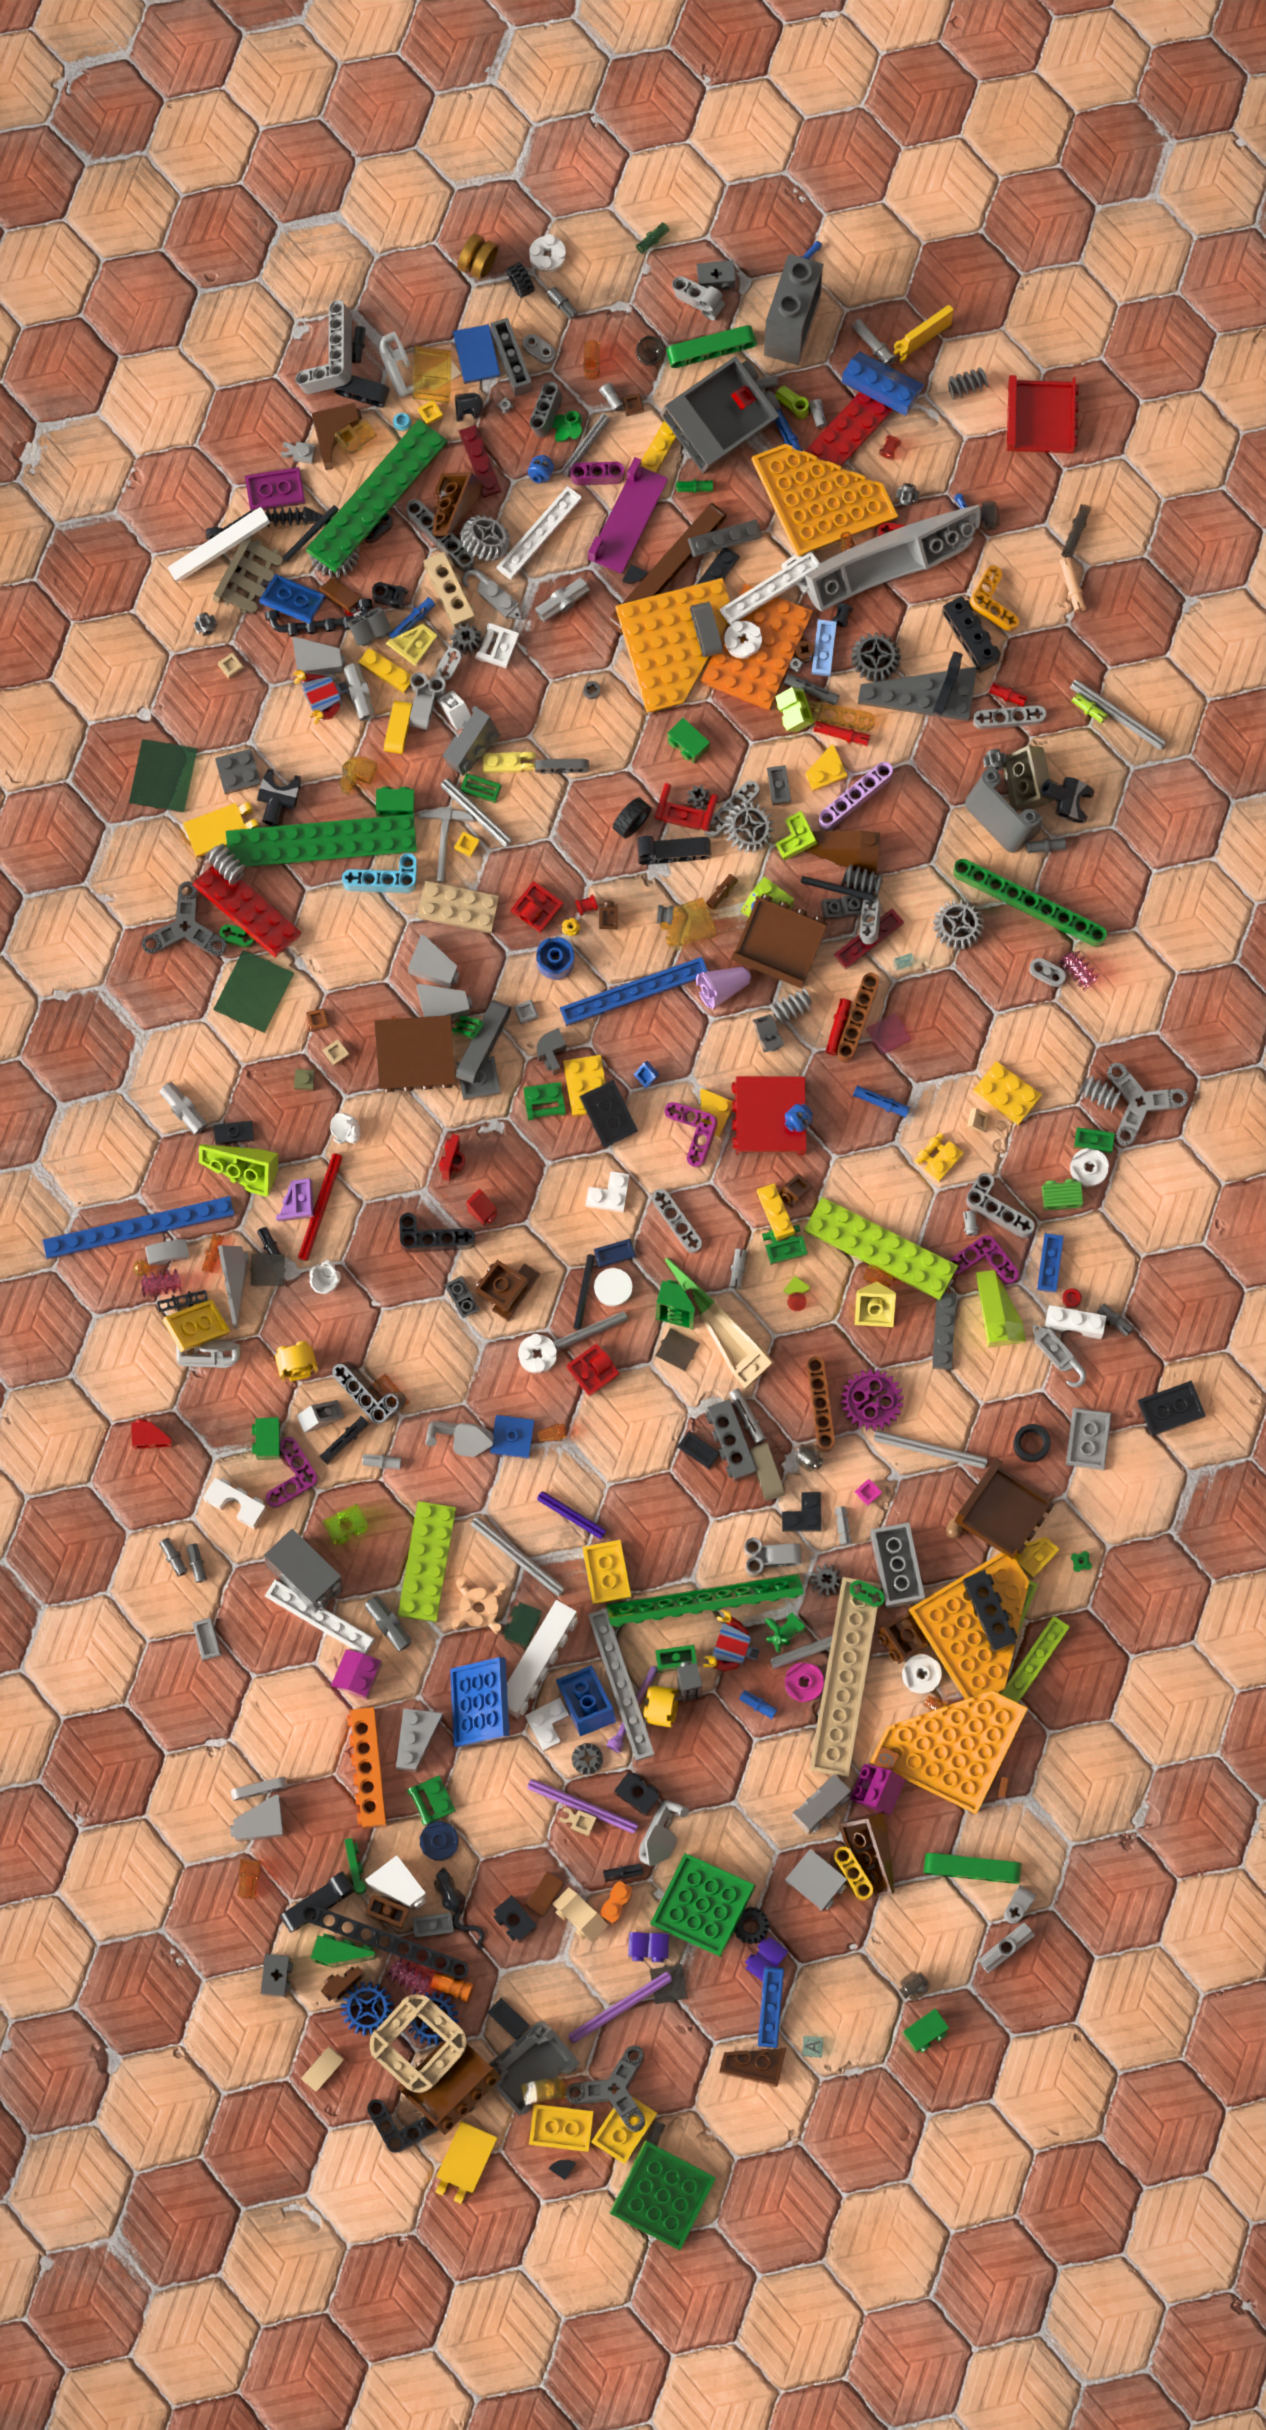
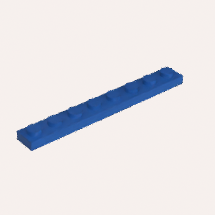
(632, 992)

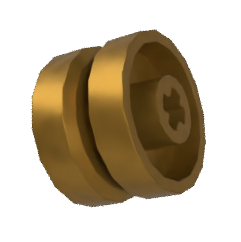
(478, 256)

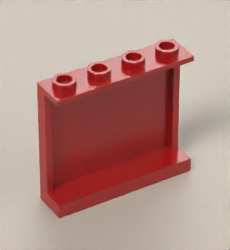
(1042, 416)
(761, 1111)

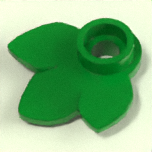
(566, 428)

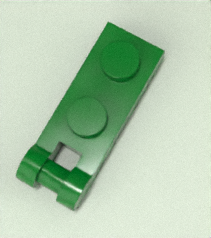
(355, 1867)

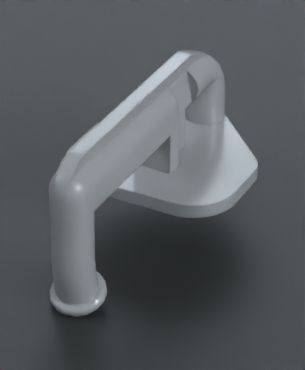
(390, 359)
(216, 1358)
(468, 1438)
(659, 1841)

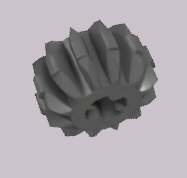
(467, 645)
(825, 1586)

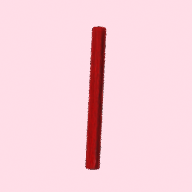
(320, 1207)

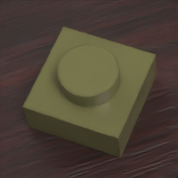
(304, 1079)

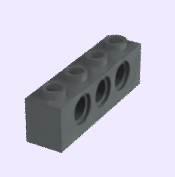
(511, 357)
(725, 1411)
(689, 1681)

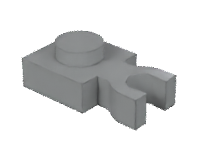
(301, 452)

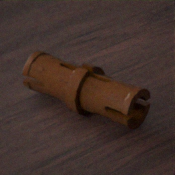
(713, 901)

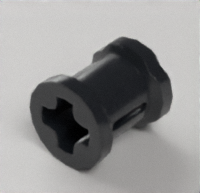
(842, 614)

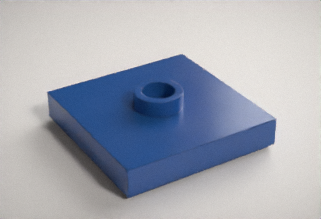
(512, 1436)

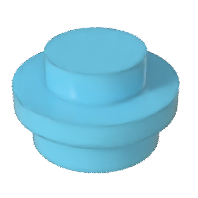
(402, 421)

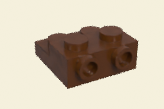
(501, 1285)
(903, 1638)
(336, 1987)

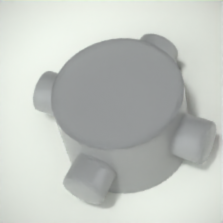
(505, 405)
(795, 664)

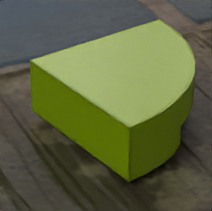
(796, 1285)

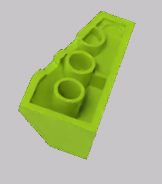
(247, 1166)
(999, 1315)

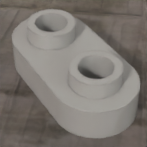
(536, 350)
(1048, 971)

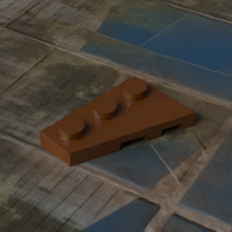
(756, 2066)

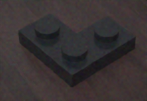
(808, 1518)

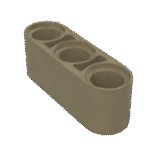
(766, 1472)

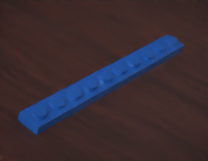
(138, 1227)

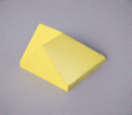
(875, 1306)

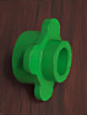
(1081, 1566)

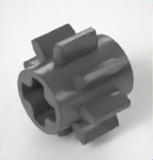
(907, 494)
(205, 624)
(995, 758)
(694, 793)

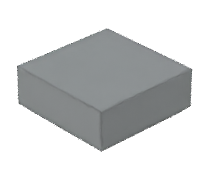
(526, 1012)

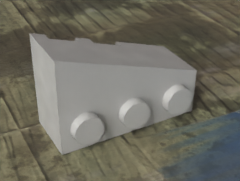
(415, 1737)
(821, 1804)

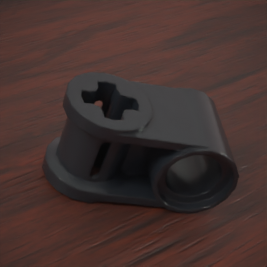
(390, 596)

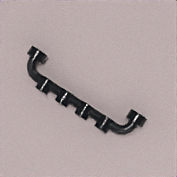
(329, 624)

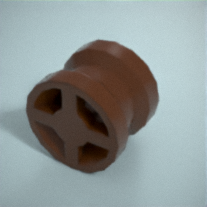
(804, 655)

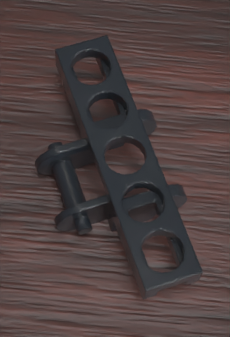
(176, 1306)

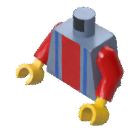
(321, 694)
(731, 1645)

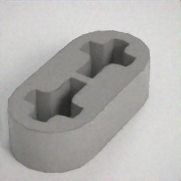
(452, 665)

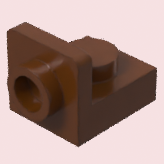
(608, 915)
(794, 1190)

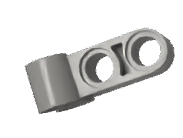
(708, 301)
(424, 699)
(771, 1556)

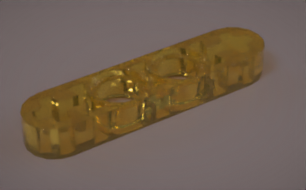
(840, 712)

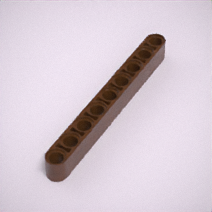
(673, 560)

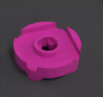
(804, 1671)

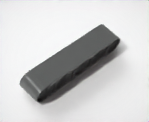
(444, 543)
(484, 1042)

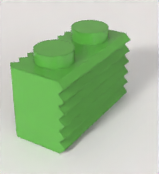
(1062, 1195)

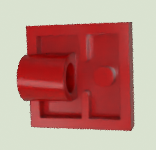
(536, 907)
(452, 1151)
(592, 1370)

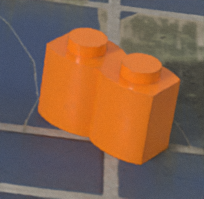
(619, 1897)

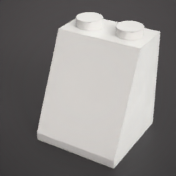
(397, 1884)

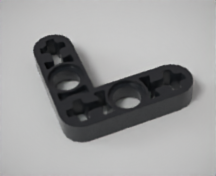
(952, 673)

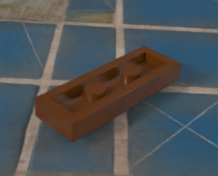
(532, 1276)

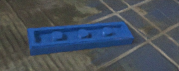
(770, 2007)

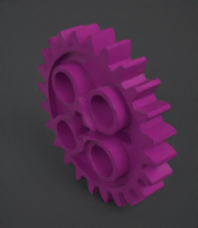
(882, 1414)

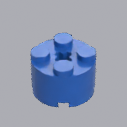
(555, 968)

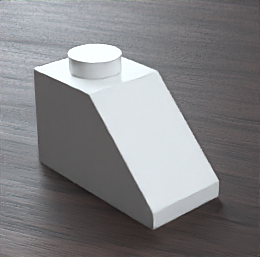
(454, 709)

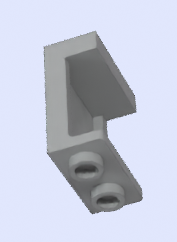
(816, 1880)

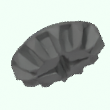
(595, 1763)

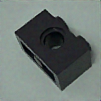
(641, 1804)
(525, 1925)

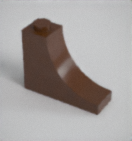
(330, 422)

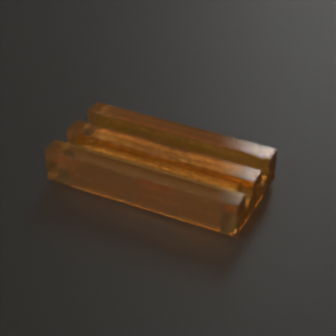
(393, 1386)

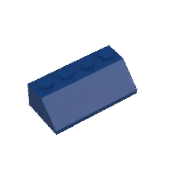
(881, 383)

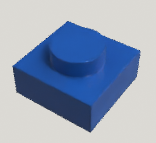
(646, 1074)

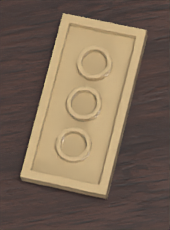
(457, 907)

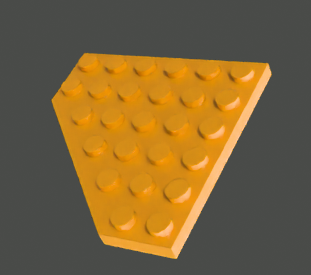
(820, 498)
(665, 641)
(957, 1635)
(955, 1746)

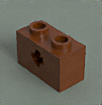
(387, 1912)

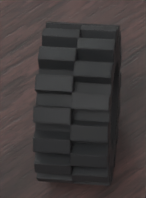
(520, 279)
(760, 1933)

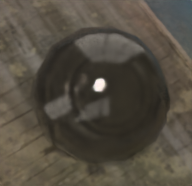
(649, 350)

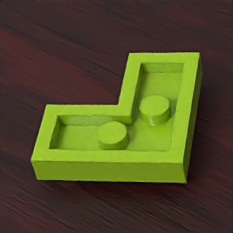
(801, 837)

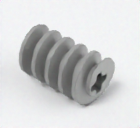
(225, 863)
(791, 1006)
(1100, 1092)

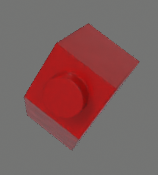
(481, 1208)
(147, 1435)

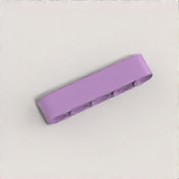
(859, 788)

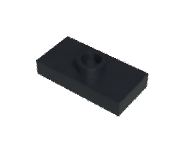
(233, 1132)

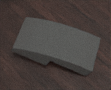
(841, 908)
(461, 1297)

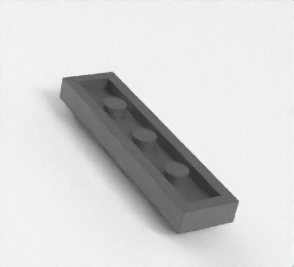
(724, 538)
(944, 1332)

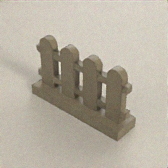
(244, 583)

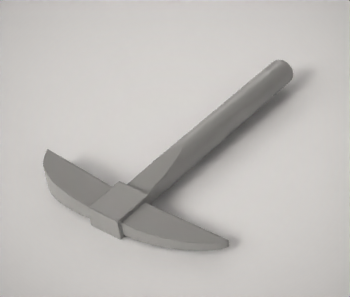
(445, 815)

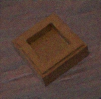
(633, 404)

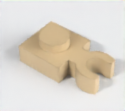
(580, 1822)

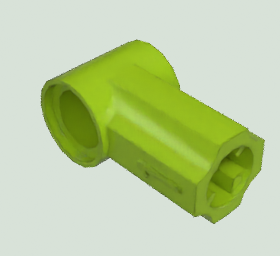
(792, 401)

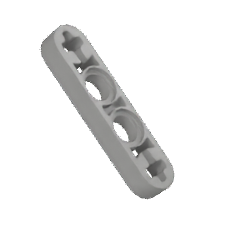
(1008, 713)
(728, 805)
(674, 1222)

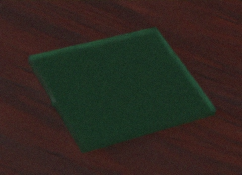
(163, 775)
(253, 991)

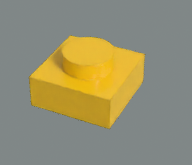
(430, 413)
(467, 844)

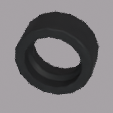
(1031, 1457)

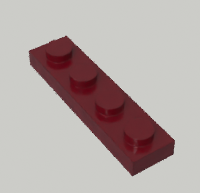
(479, 460)
(857, 949)

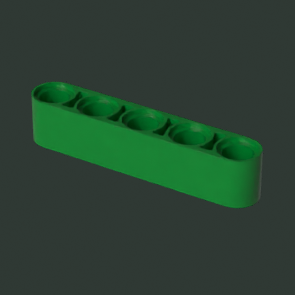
(711, 346)
(972, 1868)

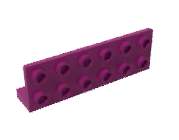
(627, 518)

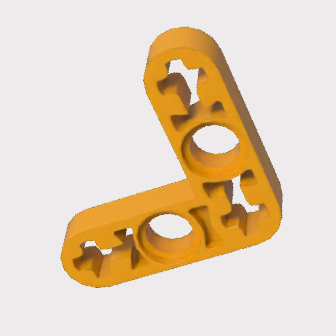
(985, 598)

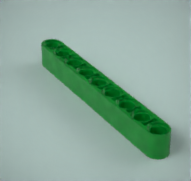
(1039, 902)

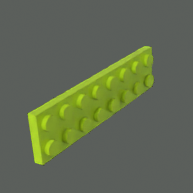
(881, 1248)

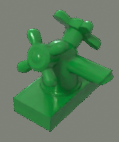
(786, 1632)

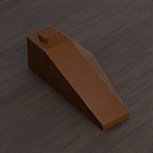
(455, 498)
(848, 848)
(870, 1844)

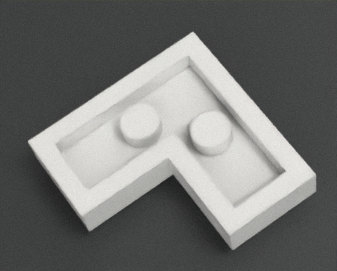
(610, 1199)
(542, 1720)

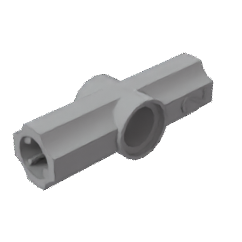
(562, 599)
(359, 692)
(183, 1108)
(996, 1956)

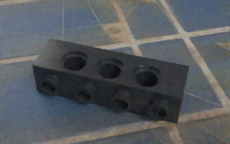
(984, 1581)

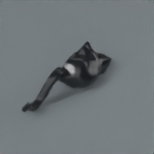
(454, 1901)

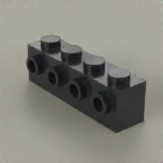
(971, 634)

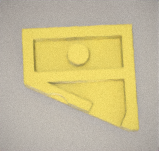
(413, 643)

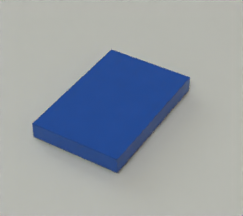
(476, 354)
(292, 599)

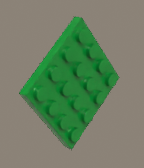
(702, 1905)
(662, 2195)

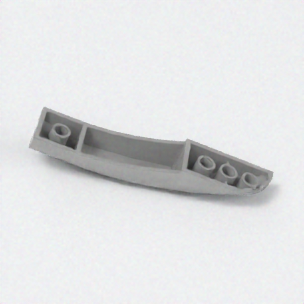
(892, 556)

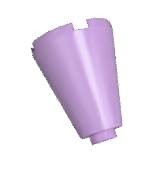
(721, 984)

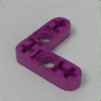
(701, 1129)
(988, 1254)
(298, 1479)

